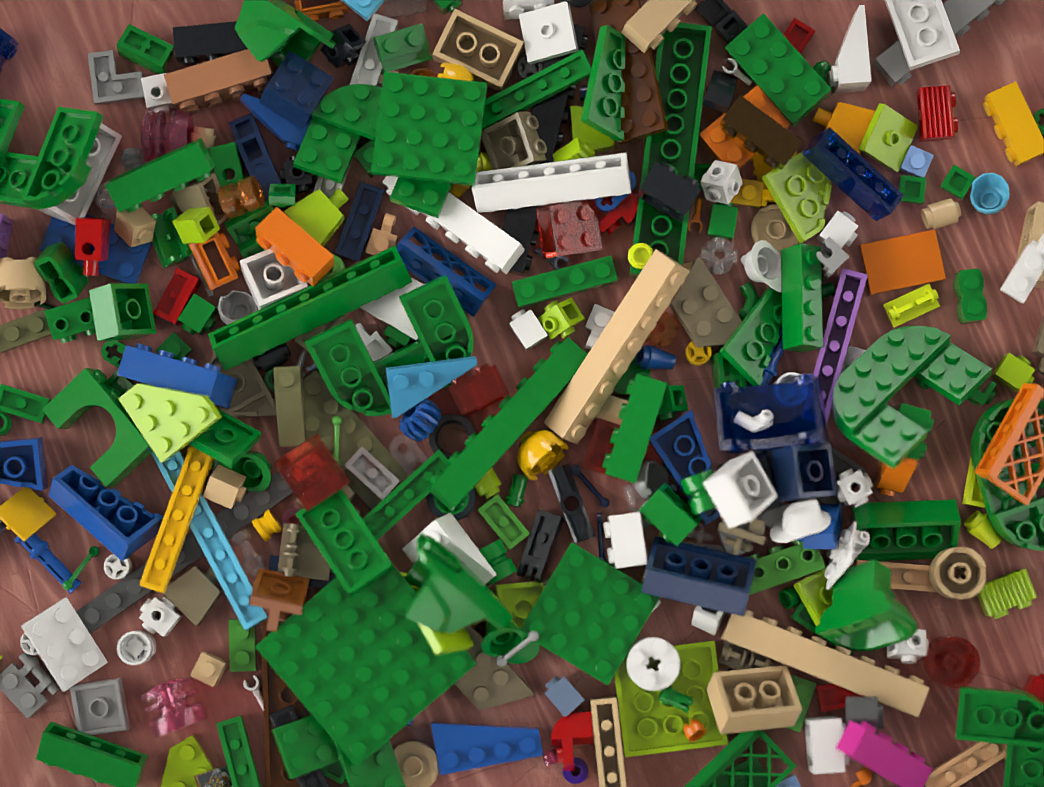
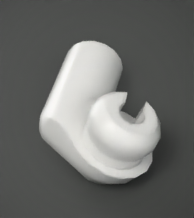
(756, 423)

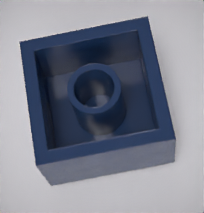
(296, 89)
(804, 472)

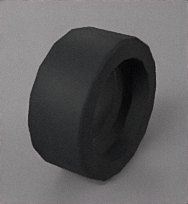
(447, 419)

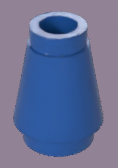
(654, 358)

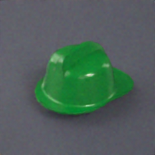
(254, 467)
(502, 641)

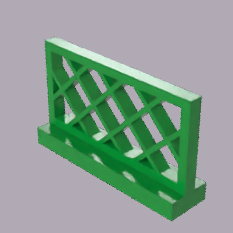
(735, 749)

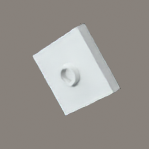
(548, 32)

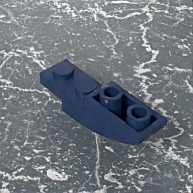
(255, 153)

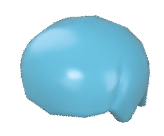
(989, 193)

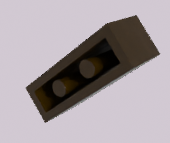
(760, 133)

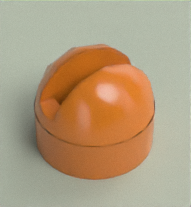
(694, 730)

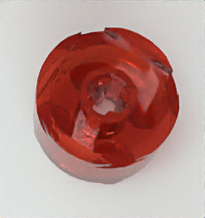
(963, 671)

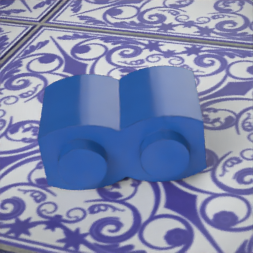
(828, 537)

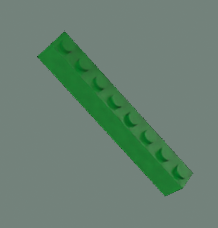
(309, 308)
(508, 425)

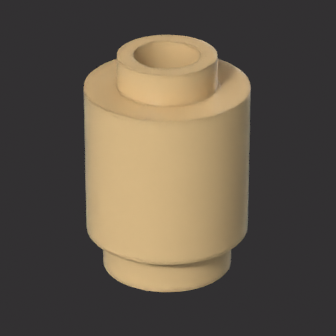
(941, 214)

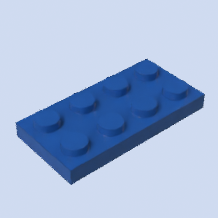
(123, 261)

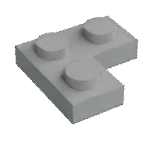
(109, 86)

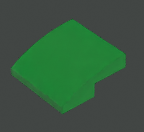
(243, 230)

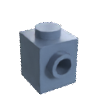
(563, 694)

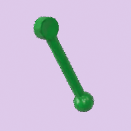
(93, 552)

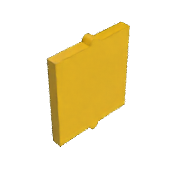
(25, 513)

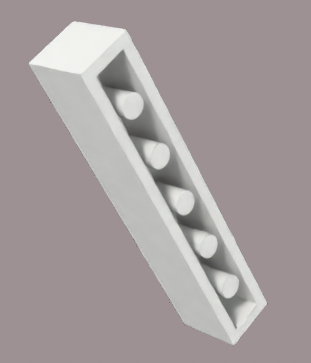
(552, 183)
(472, 230)

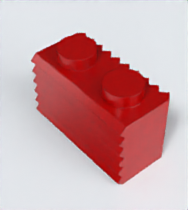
(936, 113)

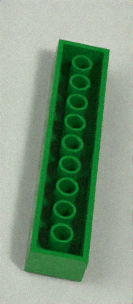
(681, 79)

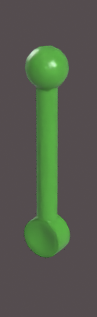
(337, 420)

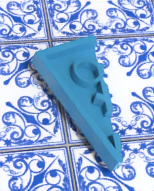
(416, 382)

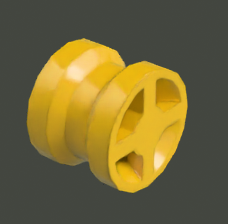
(695, 358)
(267, 525)

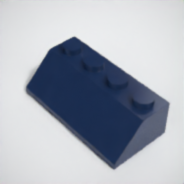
(699, 576)

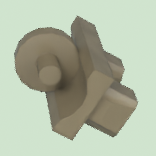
(754, 534)

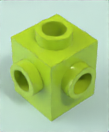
(555, 320)

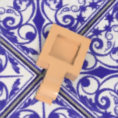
(382, 239)

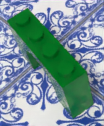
(91, 390)

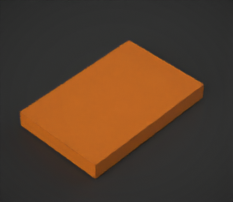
(902, 262)

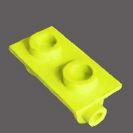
(911, 305)

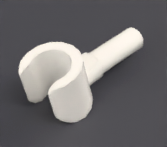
(736, 72)
(256, 690)

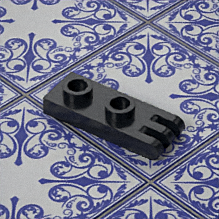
(540, 545)

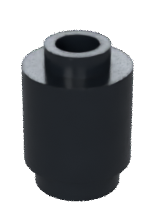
(272, 357)

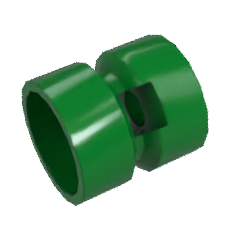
(695, 487)
(495, 556)

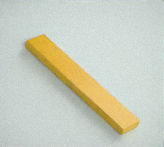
(176, 520)

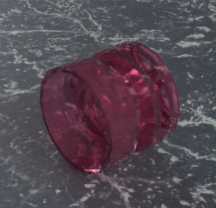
(161, 136)
(173, 706)

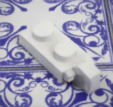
(1025, 271)

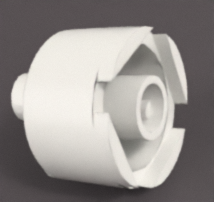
(666, 669)

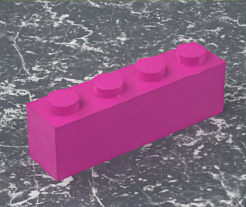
(883, 757)

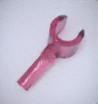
(550, 756)

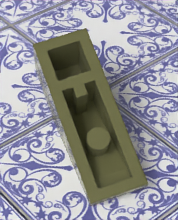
(290, 405)

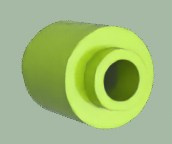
(488, 484)

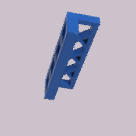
(424, 266)

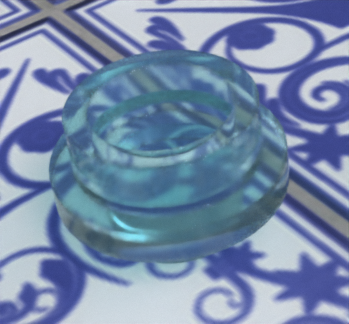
(132, 158)

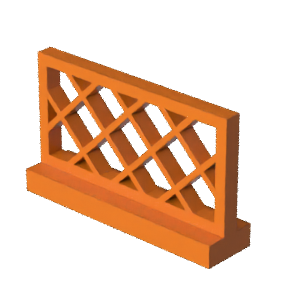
(1010, 434)

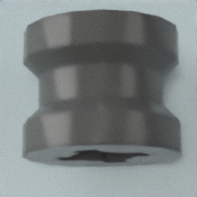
(525, 68)

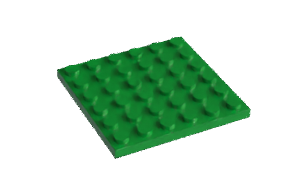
(361, 662)

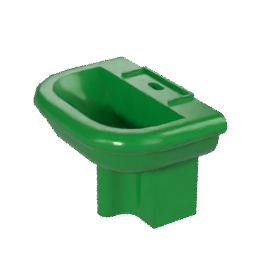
(863, 611)

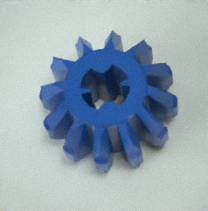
(420, 420)

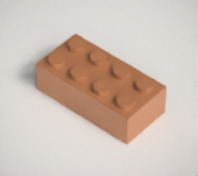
(217, 81)

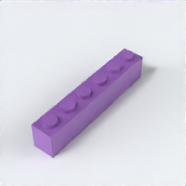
(838, 333)

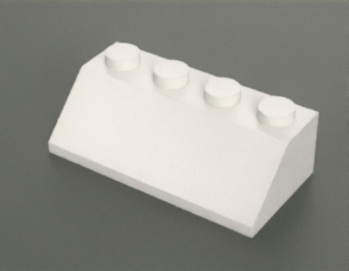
(98, 160)

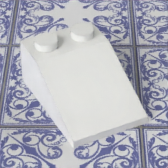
(852, 64)
(391, 311)
(454, 538)

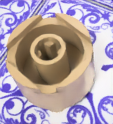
(20, 283)
(972, 574)

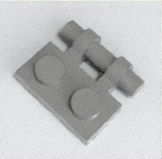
(21, 690)

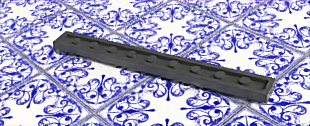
(231, 521)

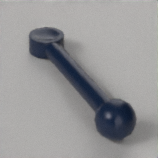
(576, 470)
(600, 537)

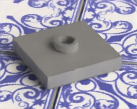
(100, 706)

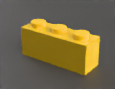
(1014, 124)

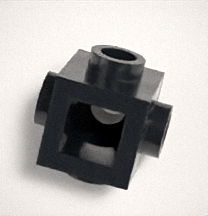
(347, 46)
(303, 182)

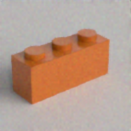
(294, 247)

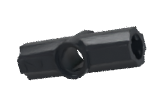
(564, 487)

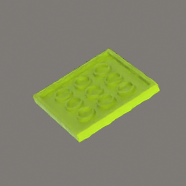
(658, 728)

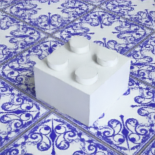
(269, 279)
(740, 489)
(626, 540)
(821, 740)

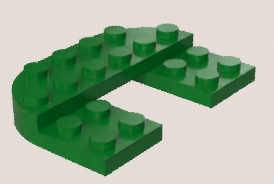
(335, 135)
(58, 169)
(883, 370)
(361, 382)
(1011, 519)
(1007, 719)
(308, 747)

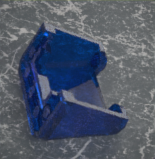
(796, 412)

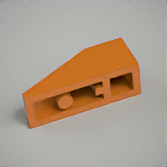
(894, 480)

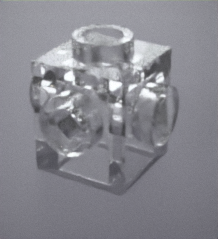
(715, 265)

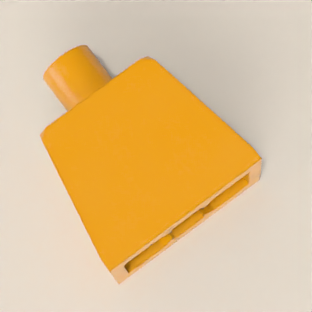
(847, 121)

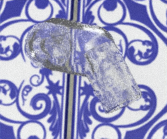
(633, 500)

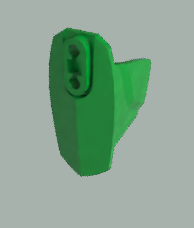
(277, 28)
(450, 591)

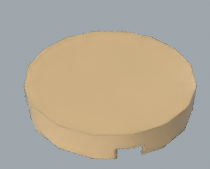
(772, 227)
(417, 763)

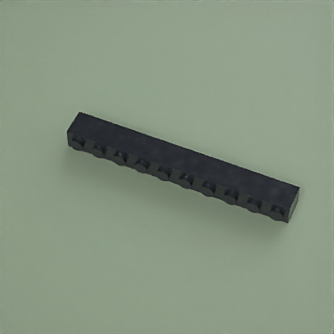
(550, 115)

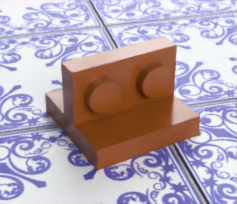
(279, 594)

